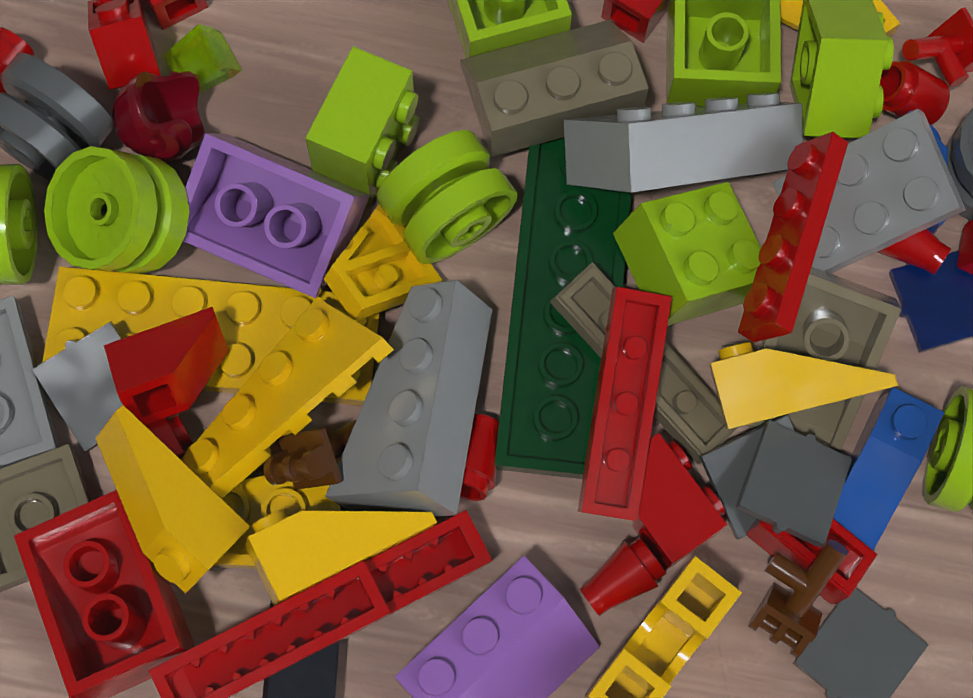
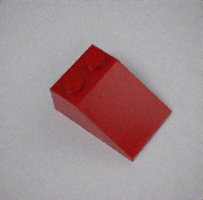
(101, 599)

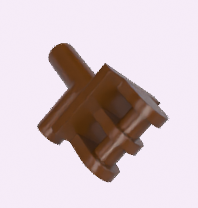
(308, 458)
(791, 615)

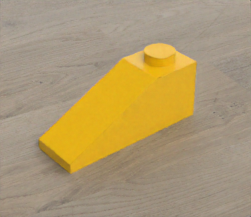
(779, 383)
(169, 507)
(316, 545)

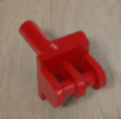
(949, 46)

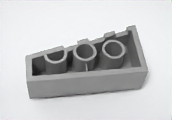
(682, 143)
(420, 408)

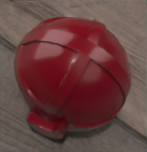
(159, 115)

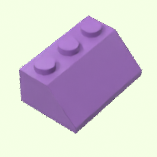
(269, 213)
(506, 644)

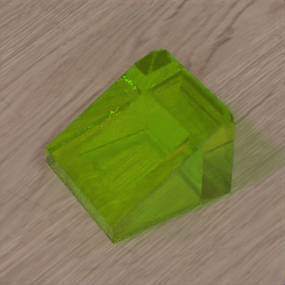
(204, 54)

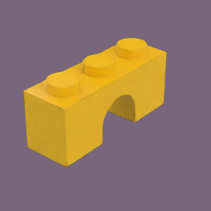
(668, 635)

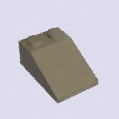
(838, 325)

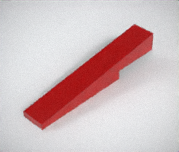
(325, 613)

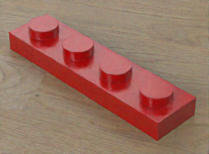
(792, 238)
(624, 404)

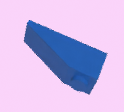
(885, 463)

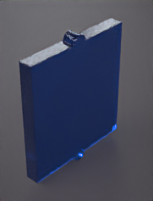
(937, 304)

